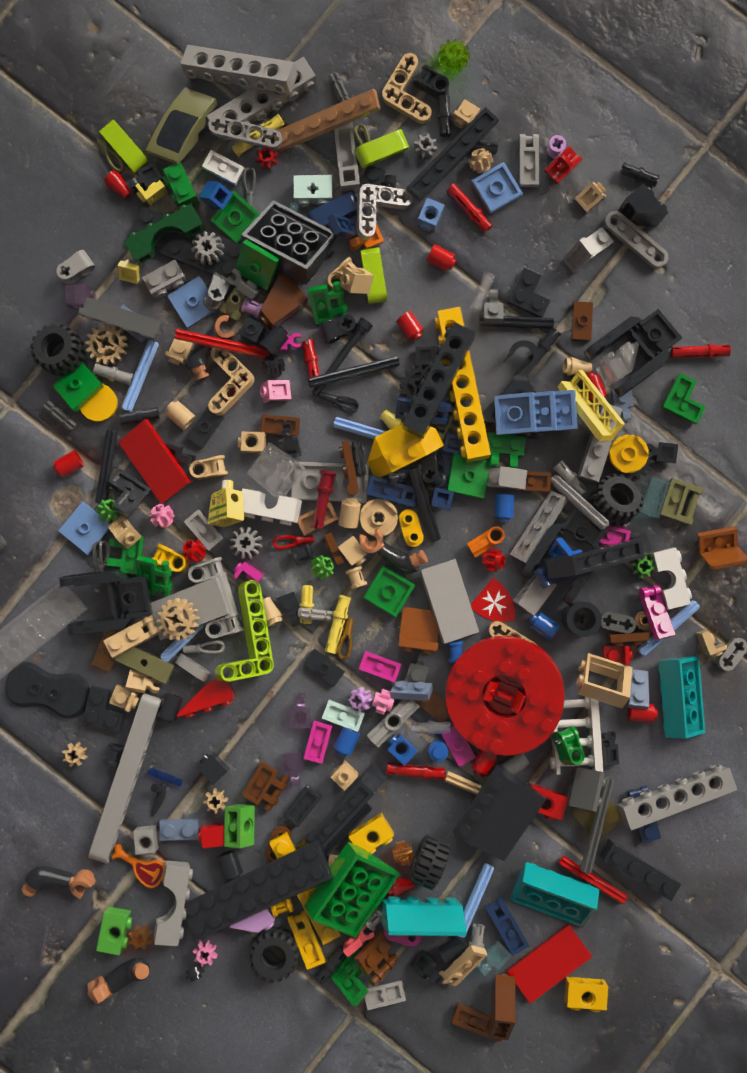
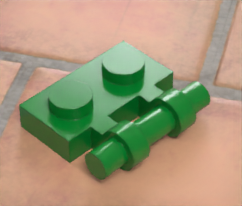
(321, 304)
(150, 568)

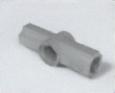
(384, 730)

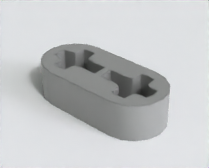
(735, 657)
(193, 667)

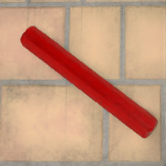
(593, 880)

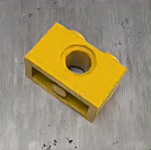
(376, 824)
(576, 987)

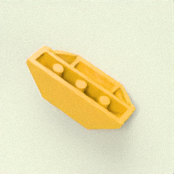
(399, 448)

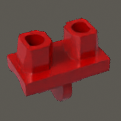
(563, 165)

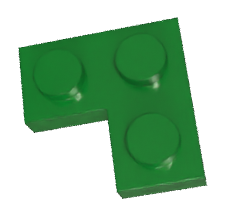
(679, 401)
(348, 982)

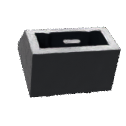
(643, 208)

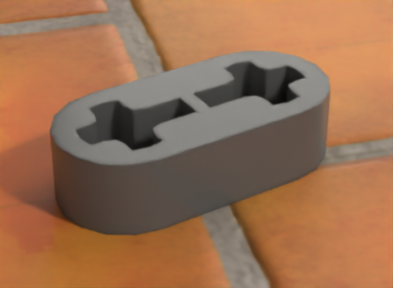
(616, 627)

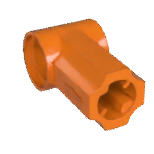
(484, 542)

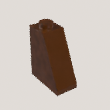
(282, 302)
(502, 1007)

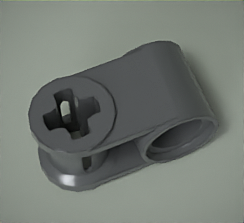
(216, 292)

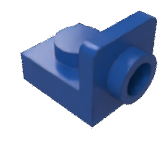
(561, 548)

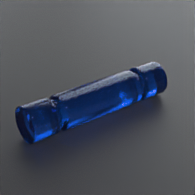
(165, 777)

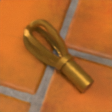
(347, 633)

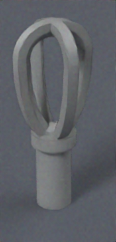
(199, 648)

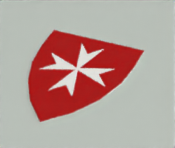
(494, 603)

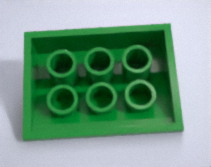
(353, 893)

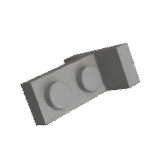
(587, 249)

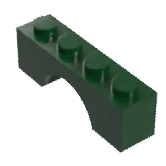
(182, 221)

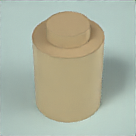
(180, 415)
(349, 513)

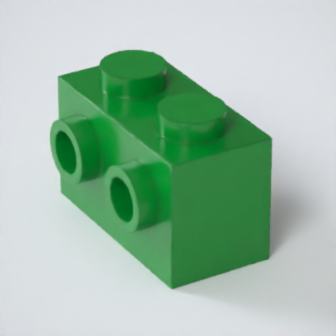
(180, 184)

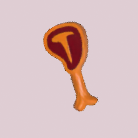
(147, 872)

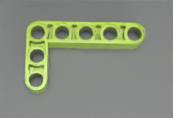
(252, 637)

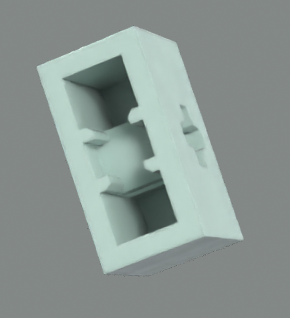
(306, 183)

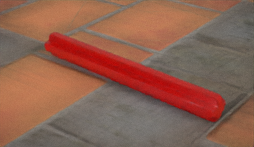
(220, 343)

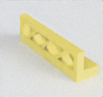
(590, 411)

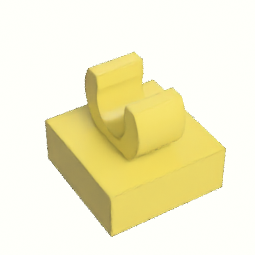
(128, 271)

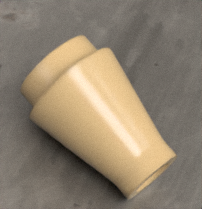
(572, 365)
(272, 614)

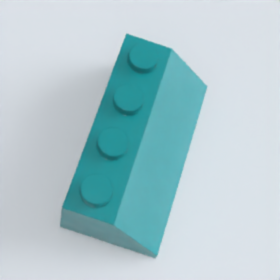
(681, 697)
(555, 894)
(423, 917)

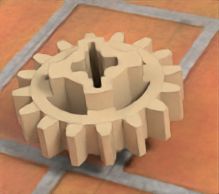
(108, 337)
(172, 625)

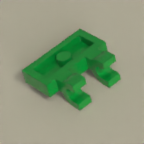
(505, 445)
(129, 556)

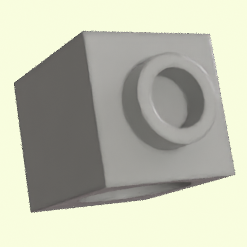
(146, 832)

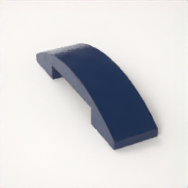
(441, 497)

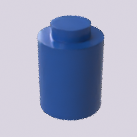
(504, 507)
(543, 625)
(346, 741)
(437, 750)

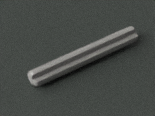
(577, 500)

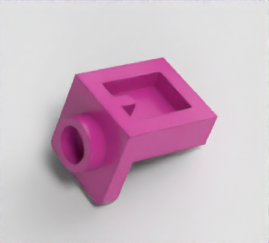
(251, 572)

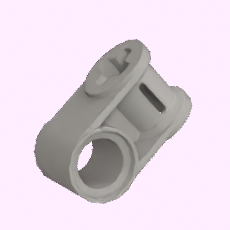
(77, 265)

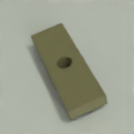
(155, 668)

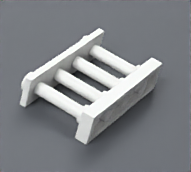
(593, 741)

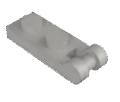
(528, 161)

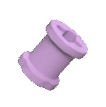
(558, 141)
(251, 307)

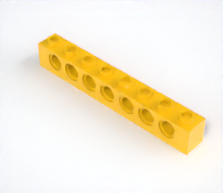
(472, 452)

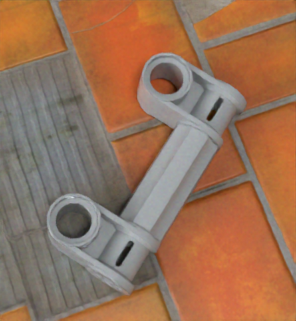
(225, 622)

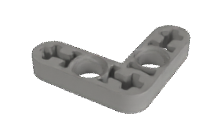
(376, 200)

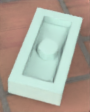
(343, 715)

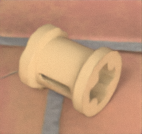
(356, 577)

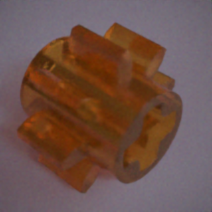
(403, 853)
(145, 938)

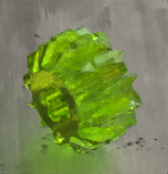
(453, 48)

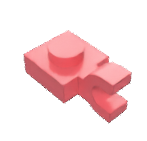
(351, 944)

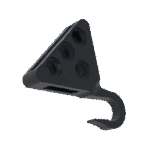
(520, 383)

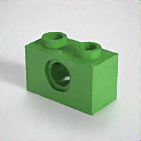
(239, 826)
(111, 942)

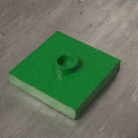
(235, 217)
(257, 264)
(78, 387)
(468, 477)
(389, 591)

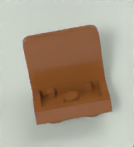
(720, 548)
(418, 630)

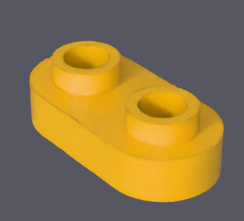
(411, 528)

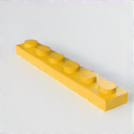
(282, 846)

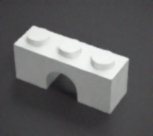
(286, 510)
(677, 593)

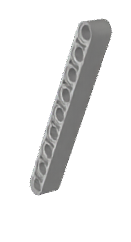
(125, 779)

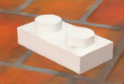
(223, 167)

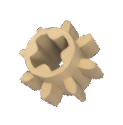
(480, 160)
(70, 757)
(211, 804)

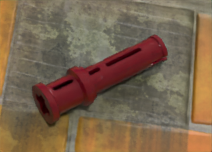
(324, 490)

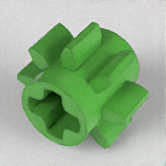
(106, 512)
(648, 563)
(322, 567)

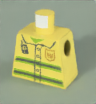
(226, 506)

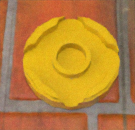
(101, 405)
(628, 453)

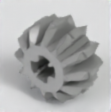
(205, 241)
(249, 548)

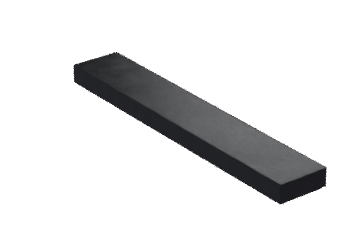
(452, 154)

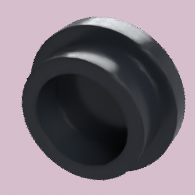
(194, 973)

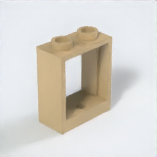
(607, 668)

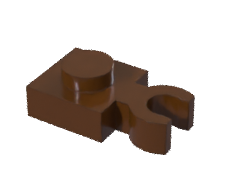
(330, 544)

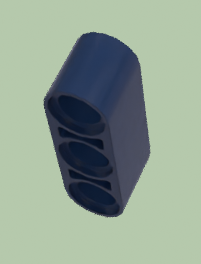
(344, 206)

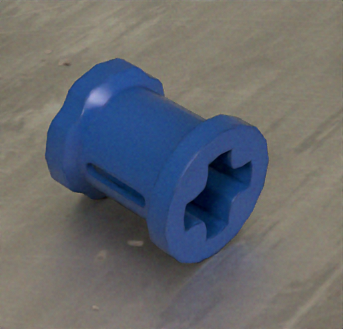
(455, 650)

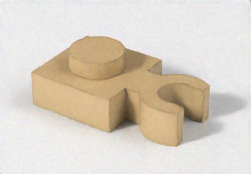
(140, 682)

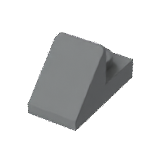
(507, 478)

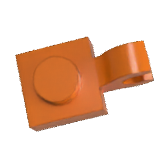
(375, 240)

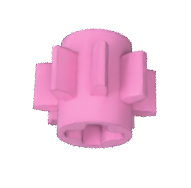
(161, 516)
(383, 702)
(204, 958)

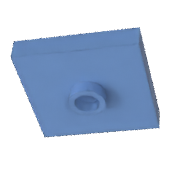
(496, 188)
(189, 302)
(84, 528)

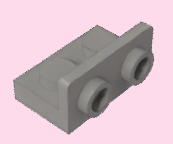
(164, 279)

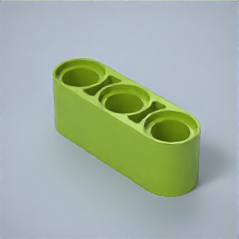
(123, 146)
(381, 148)
(372, 263)

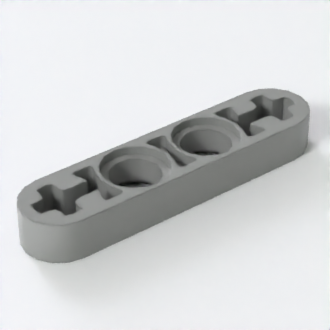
(244, 136)

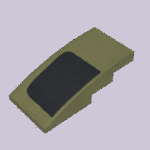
(180, 126)

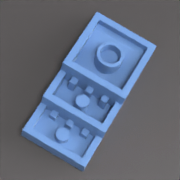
(536, 412)

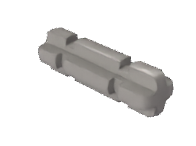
(315, 614)

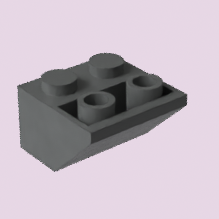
(585, 789)

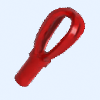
(298, 540)

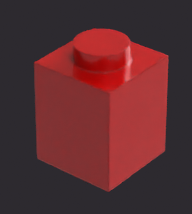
(212, 835)

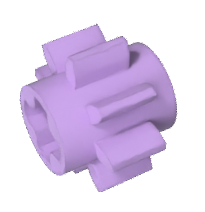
(360, 699)

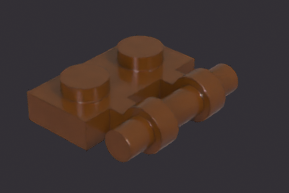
(260, 783)
(374, 953)

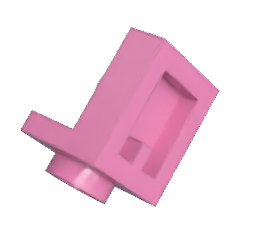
(275, 390)

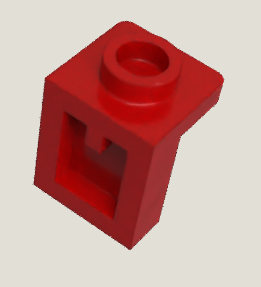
(618, 654)

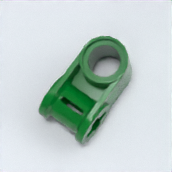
(568, 746)

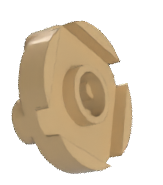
(378, 506)

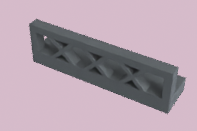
(120, 318)

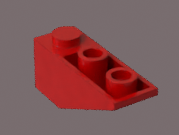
(211, 694)

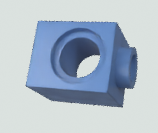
(434, 208)

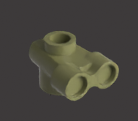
(231, 306)

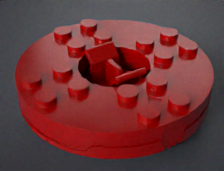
(505, 695)

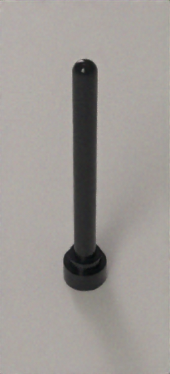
(362, 327)

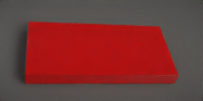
(154, 461)
(549, 963)

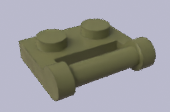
(676, 498)

